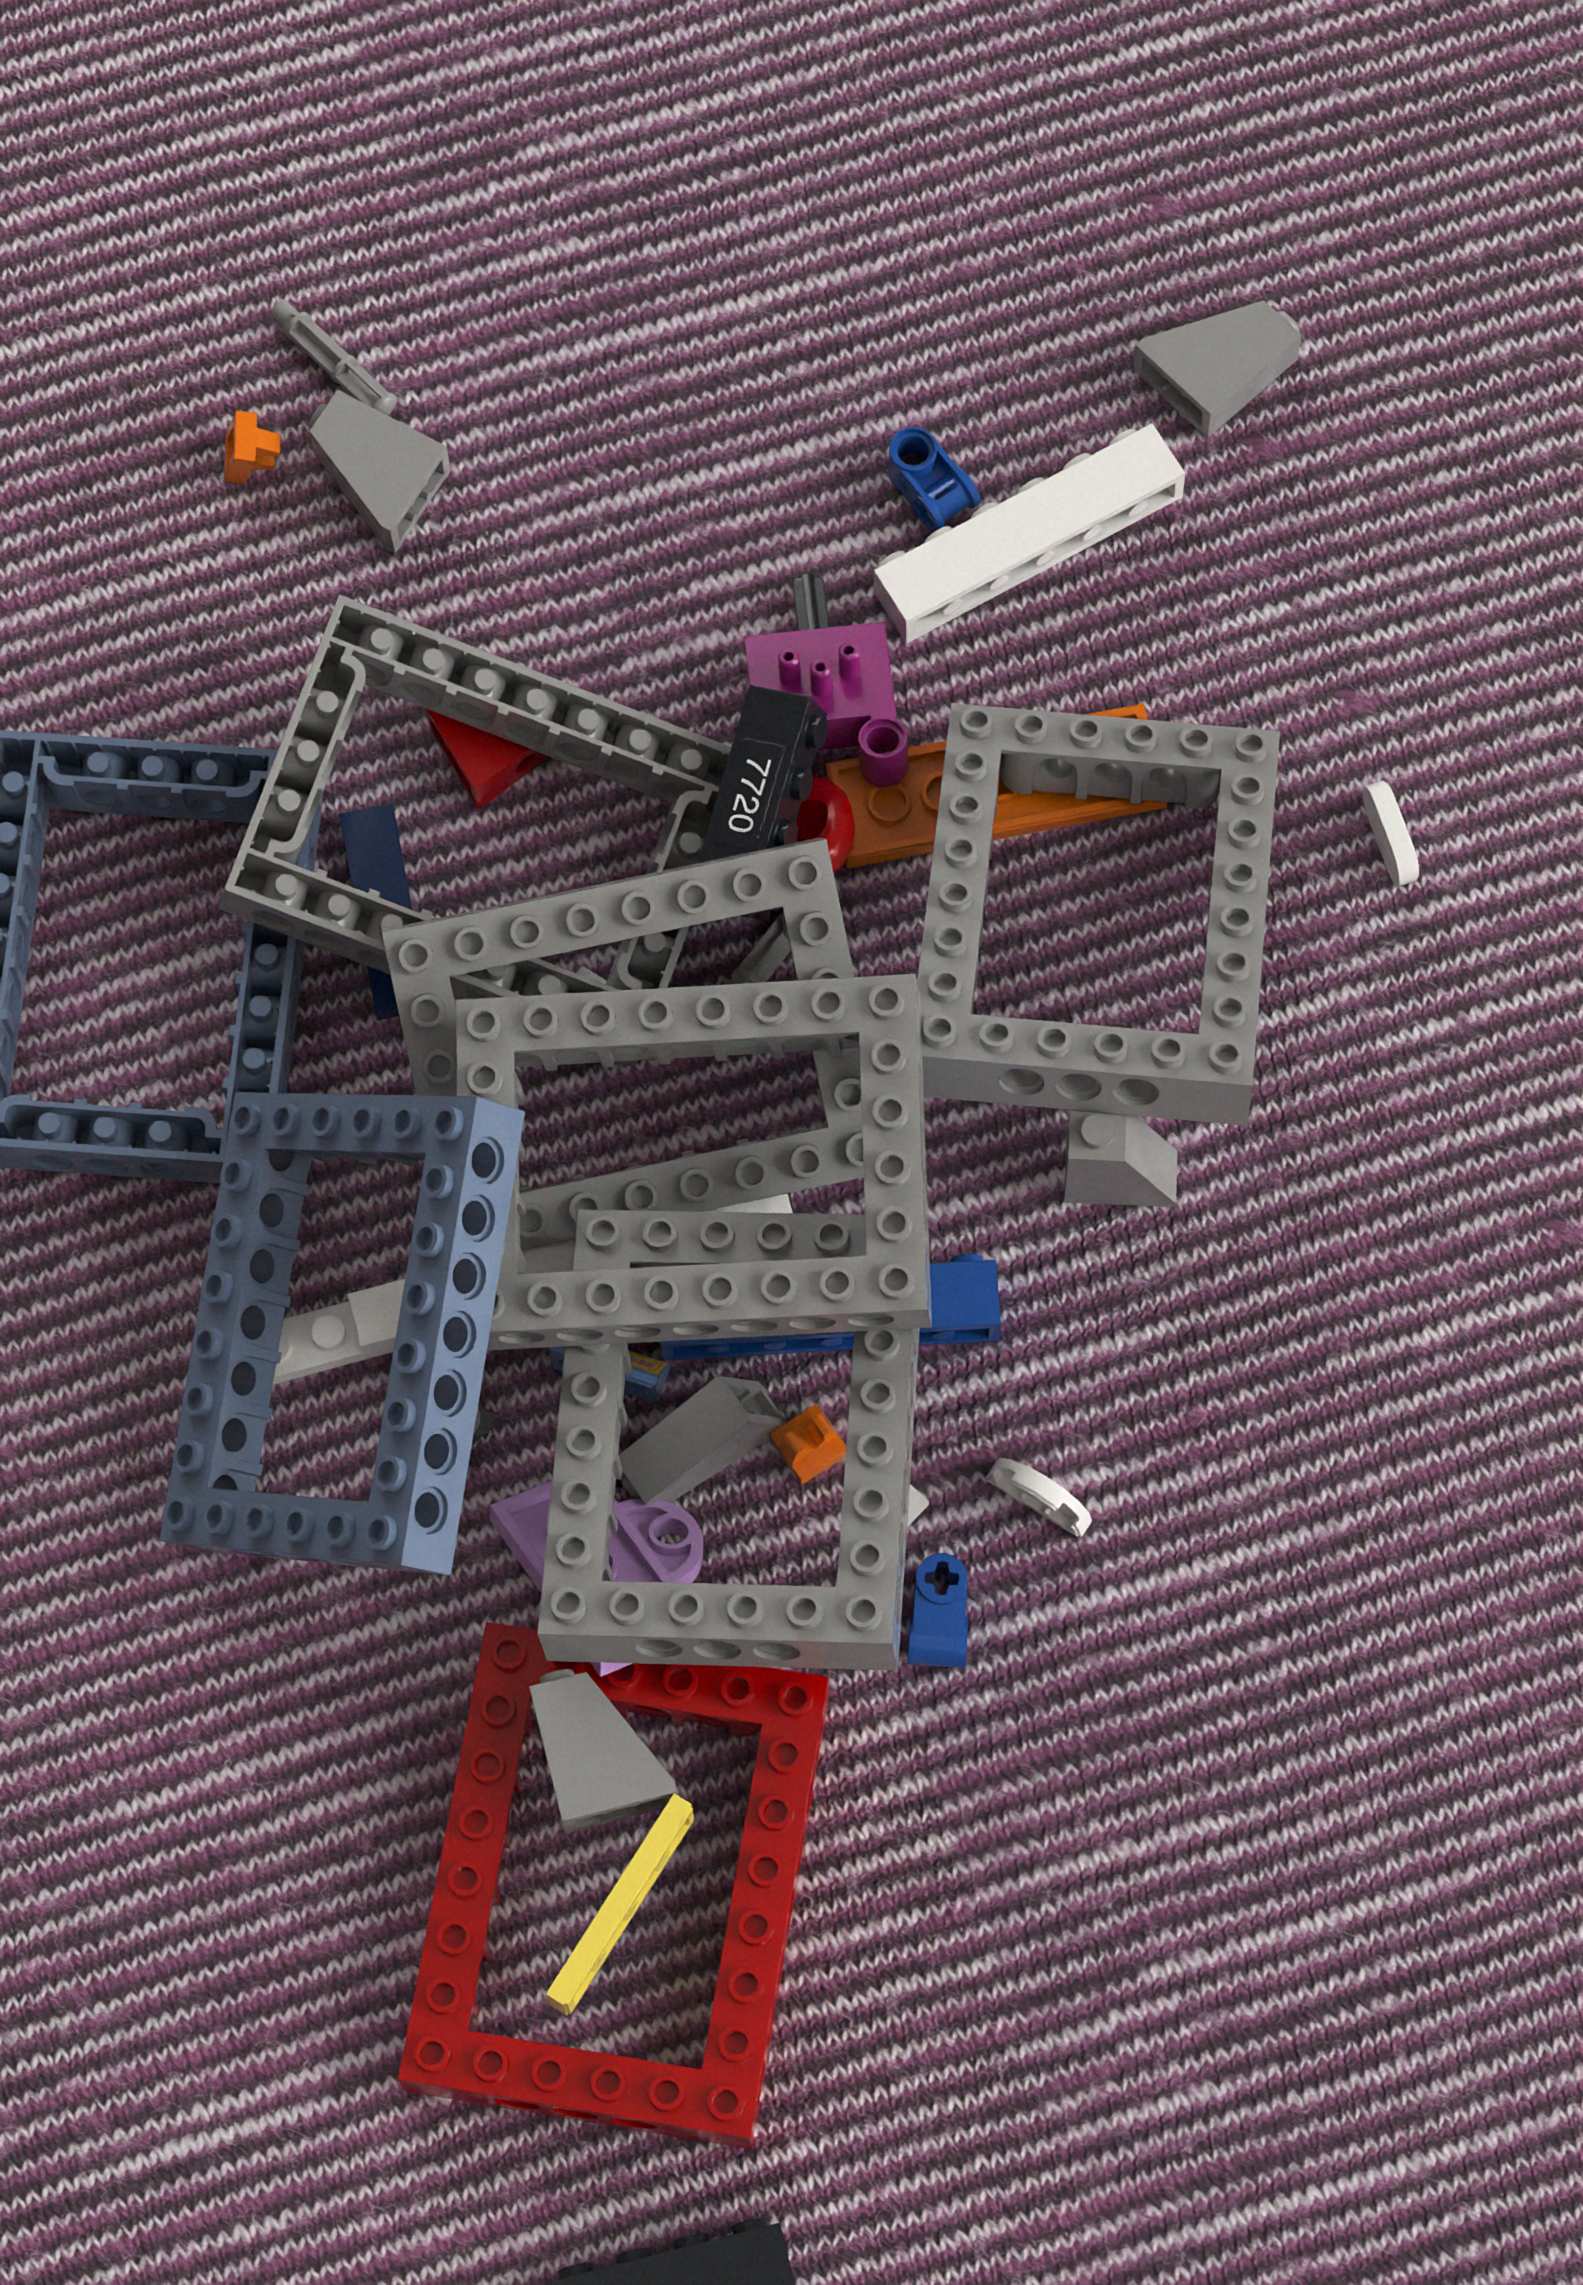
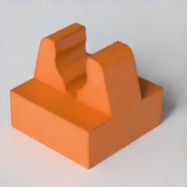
(248, 448)
(808, 1444)

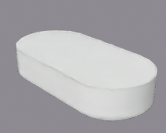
(1390, 833)

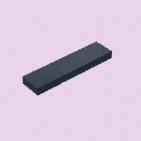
(377, 864)

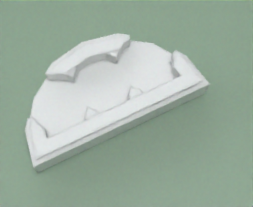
(1040, 1495)

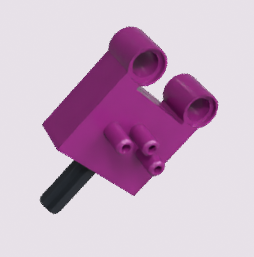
(843, 673)

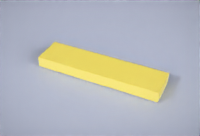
(621, 1905)

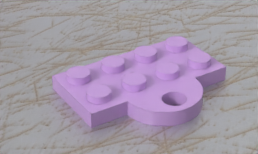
(633, 1551)

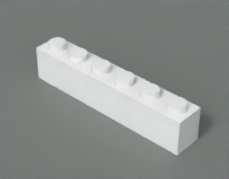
(1028, 532)

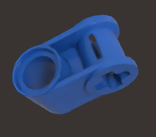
(936, 486)
(939, 1621)

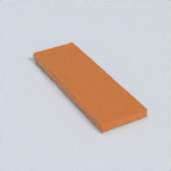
(903, 817)

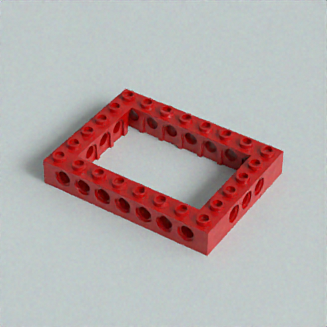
(585, 2085)

